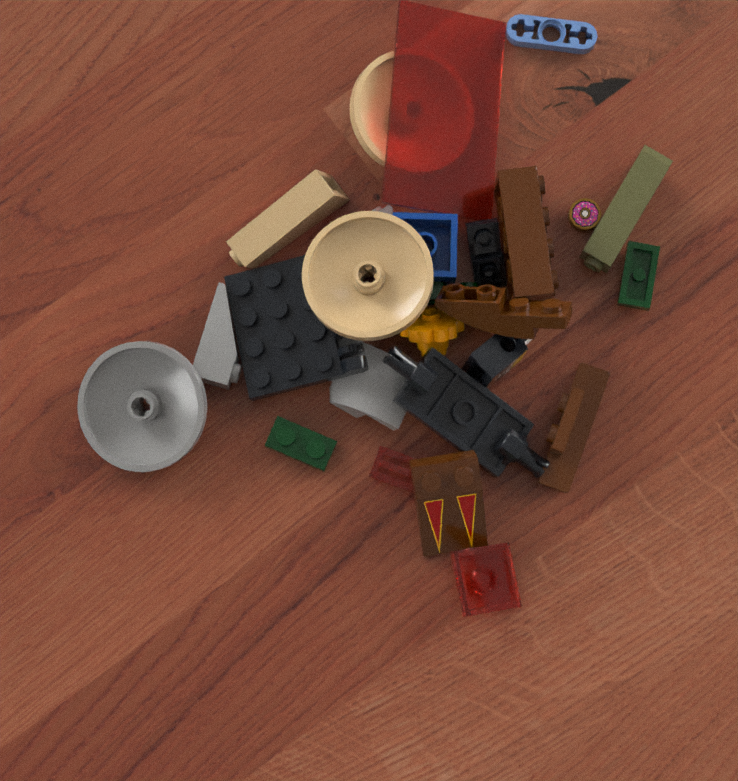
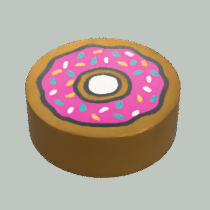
(584, 215)

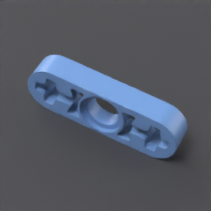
(560, 24)

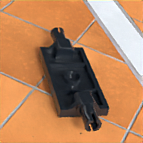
(464, 412)

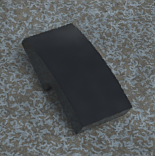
(486, 252)

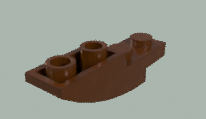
(491, 311)

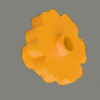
(433, 330)

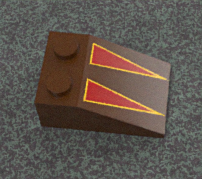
(449, 502)

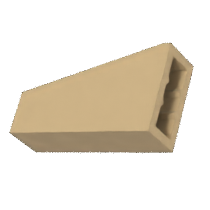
(287, 219)

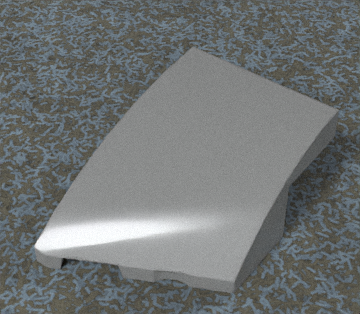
(370, 391)

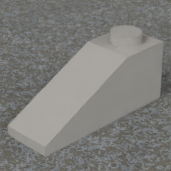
(217, 352)

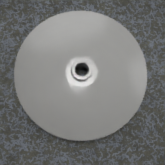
(114, 412)

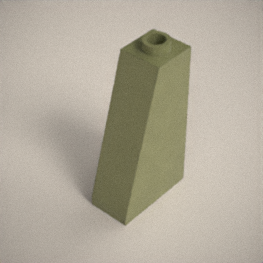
(625, 209)

